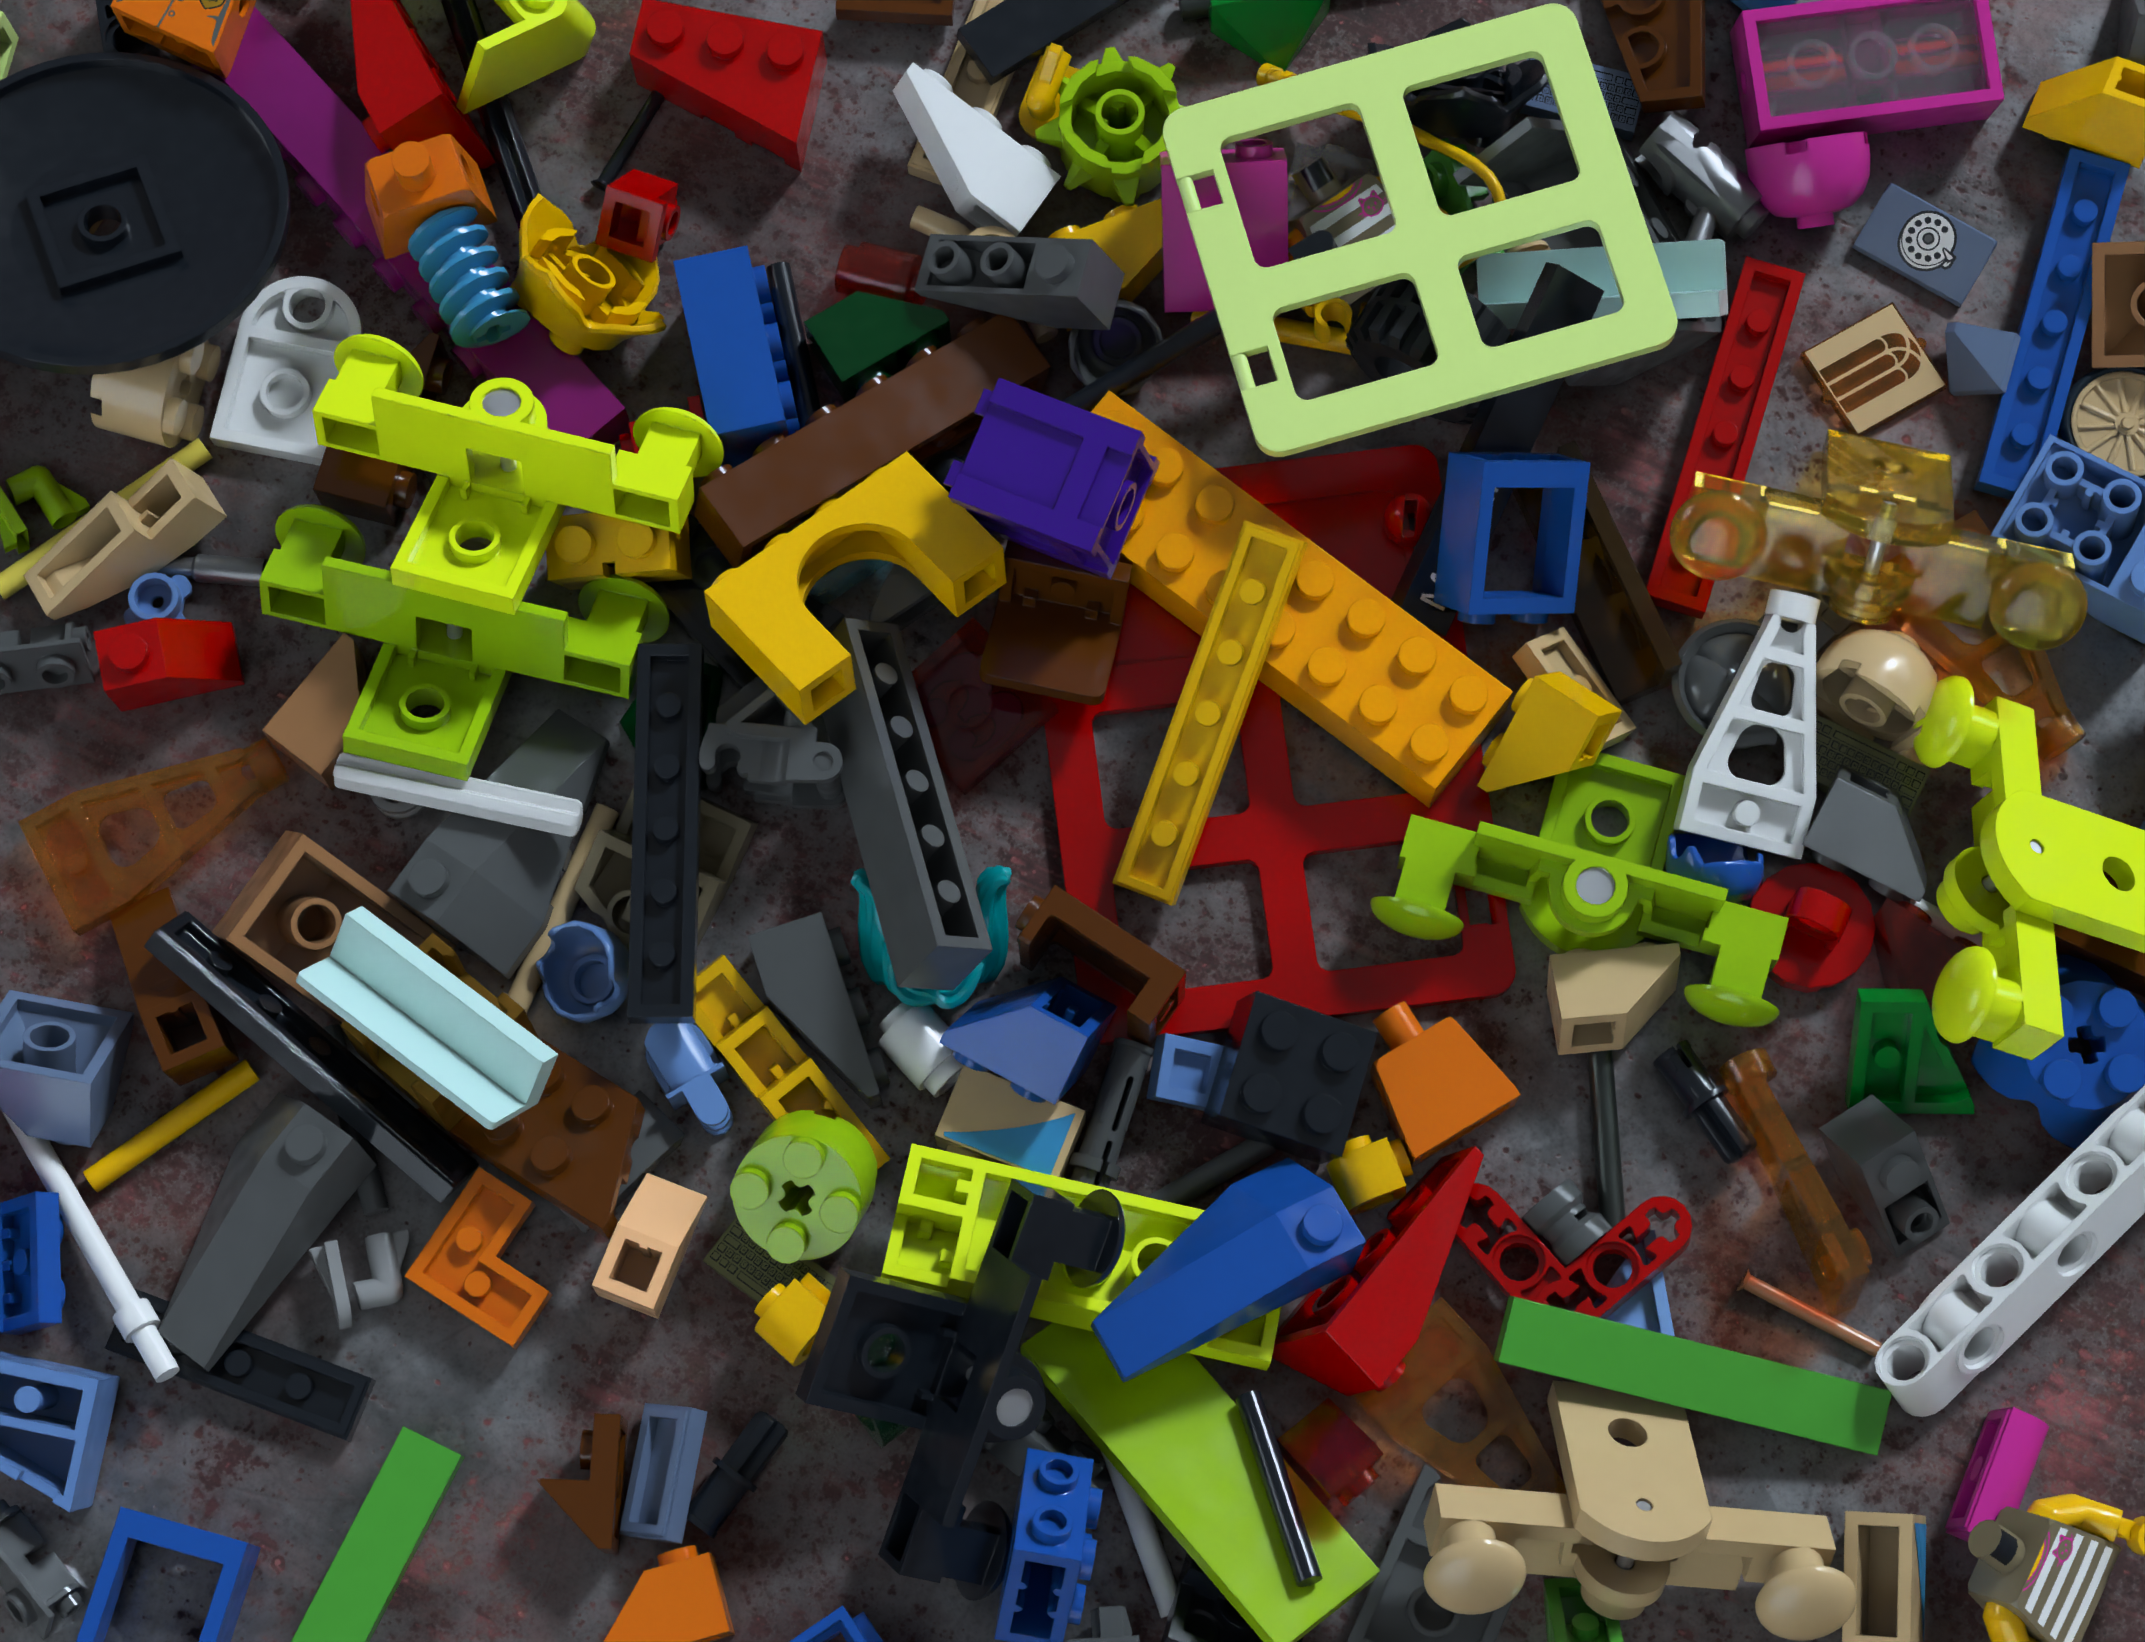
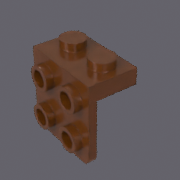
(1055, 627)

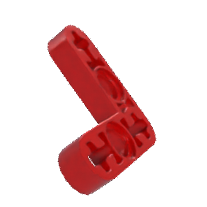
(1552, 1278)

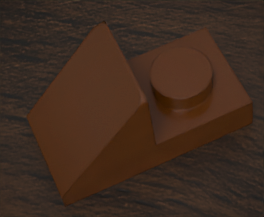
(596, 1502)

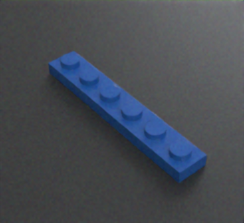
(2052, 319)

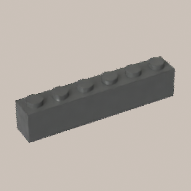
(904, 815)

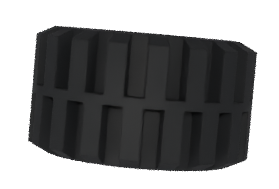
(1395, 338)

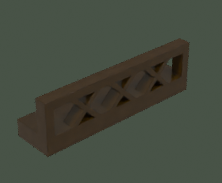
(1612, 601)

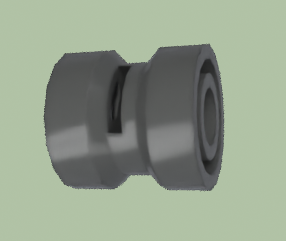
(1566, 1222)

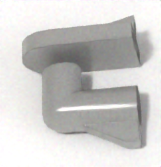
(385, 1258)

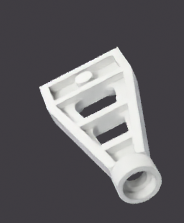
(1747, 811)

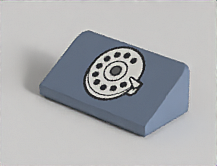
(1925, 244)

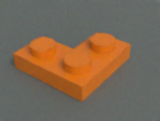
(465, 1265)

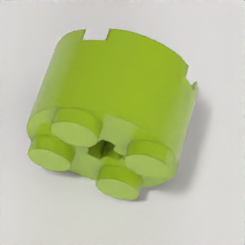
(771, 1182)

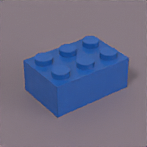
(736, 350)

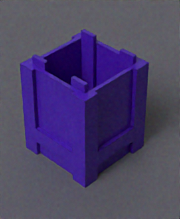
(1053, 477)

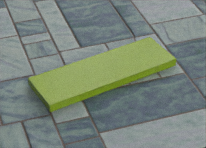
(1194, 1467)

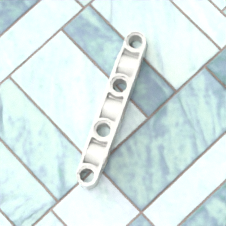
(2041, 1245)

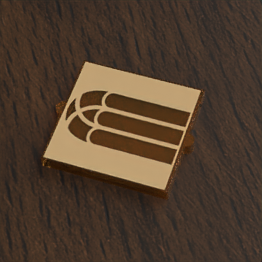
(1873, 370)

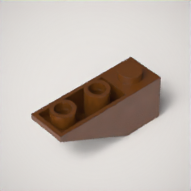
(372, 486)
(179, 1022)

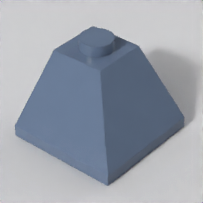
(60, 1065)

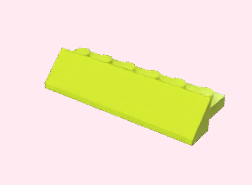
(950, 1215)

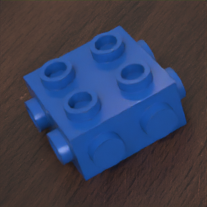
(1049, 1548)

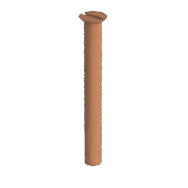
(1809, 1314)

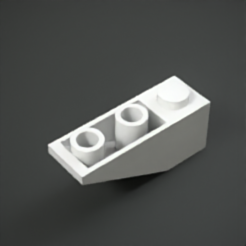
(977, 163)

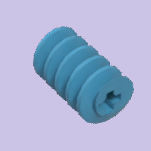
(463, 281)

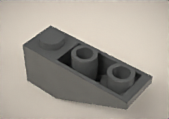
(1024, 278)
(809, 994)

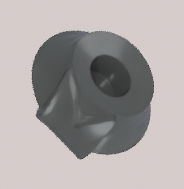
(1708, 668)

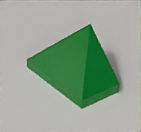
(1267, 28)

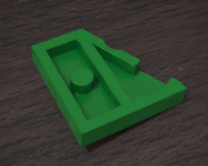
(1902, 1056)

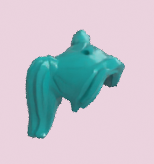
(874, 954)

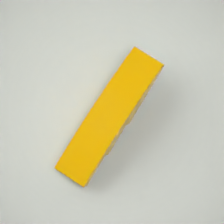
(764, 1051)

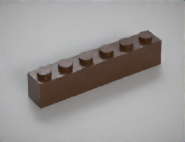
(914, 411)

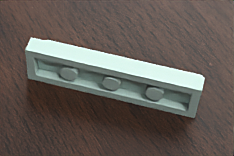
(1691, 270)
(430, 1021)

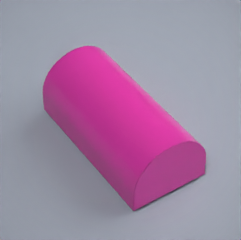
(1997, 1469)

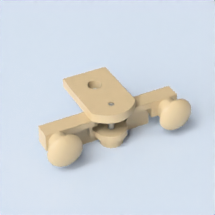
(1630, 1527)

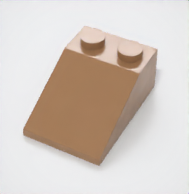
(296, 908)

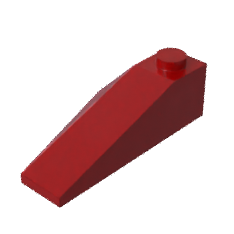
(1374, 1315)

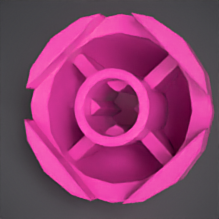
(1811, 176)

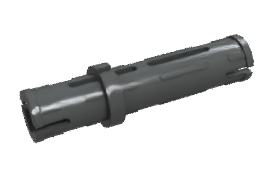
(1111, 1114)

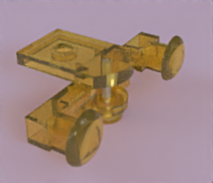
(1894, 499)

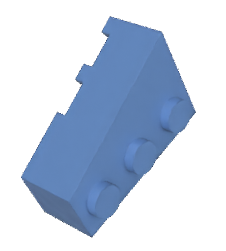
(54, 1426)

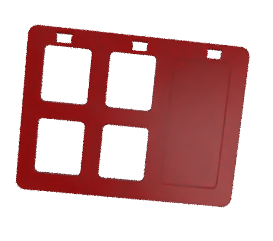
(1341, 509)

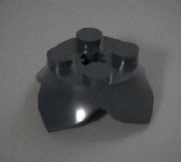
(1473, 105)

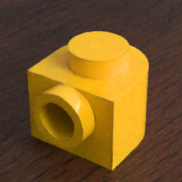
(1370, 1173)
(792, 1317)

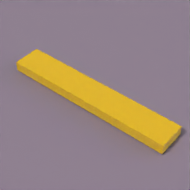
(1209, 712)

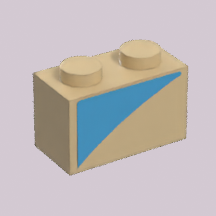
(1002, 1127)
(1889, 1570)

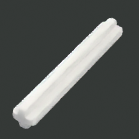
(471, 797)

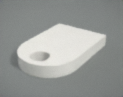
(282, 370)

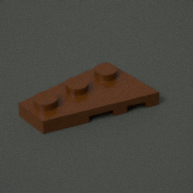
(1662, 50)

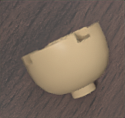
(1876, 685)

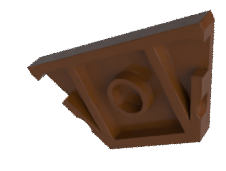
(567, 1145)

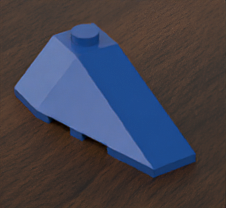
(1237, 1261)

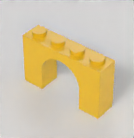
(891, 517)

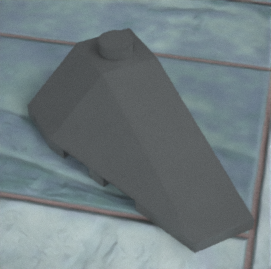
(493, 880)
(269, 1209)

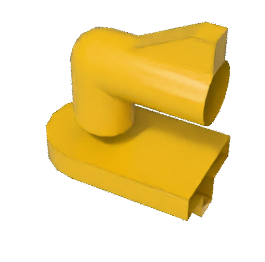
(1042, 97)

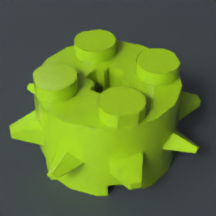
(1092, 119)

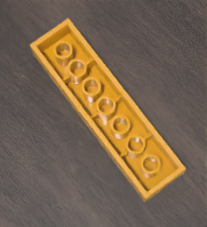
(1340, 643)

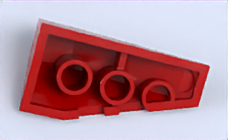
(405, 83)

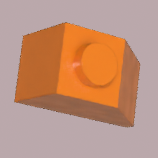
(676, 1602)

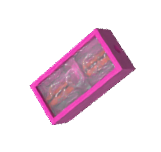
(1863, 67)

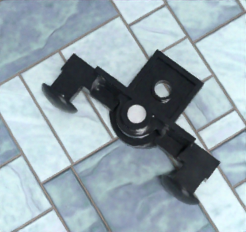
(958, 1373)

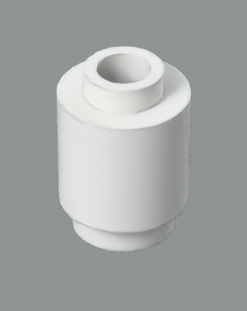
(913, 1045)

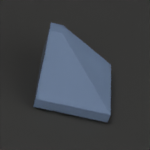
(1979, 359)

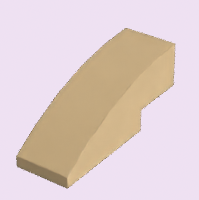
(125, 540)

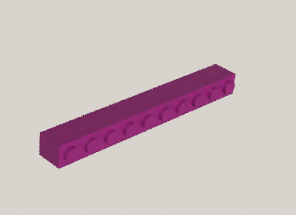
(330, 155)

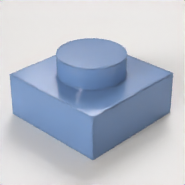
(1183, 1071)

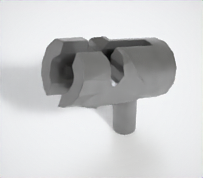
(1706, 181)

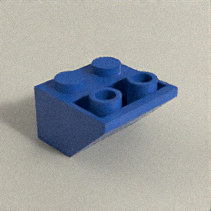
(1033, 1036)

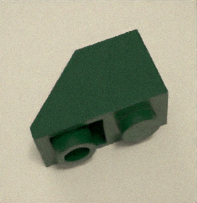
(872, 338)

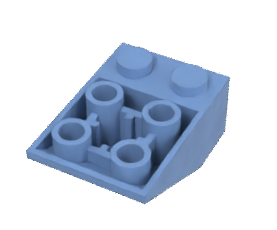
(2096, 514)

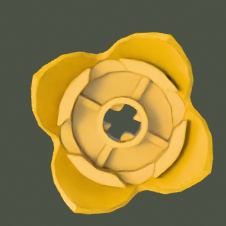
(581, 291)

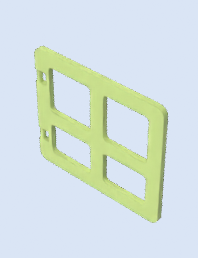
(1425, 241)

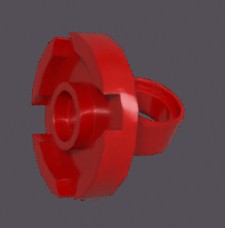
(1827, 925)

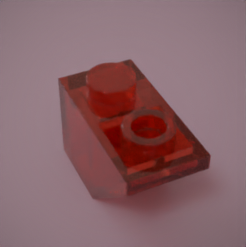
(1910, 948)
(1331, 1454)

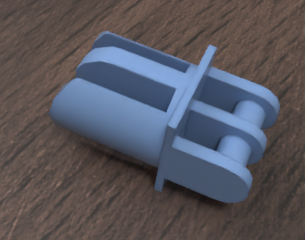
(689, 1073)

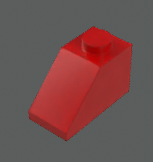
(167, 660)

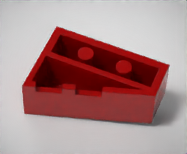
(735, 71)

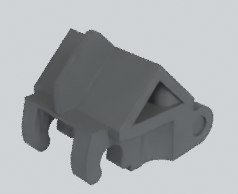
(771, 752)

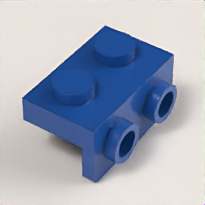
(30, 1263)

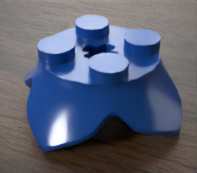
(2068, 1093)

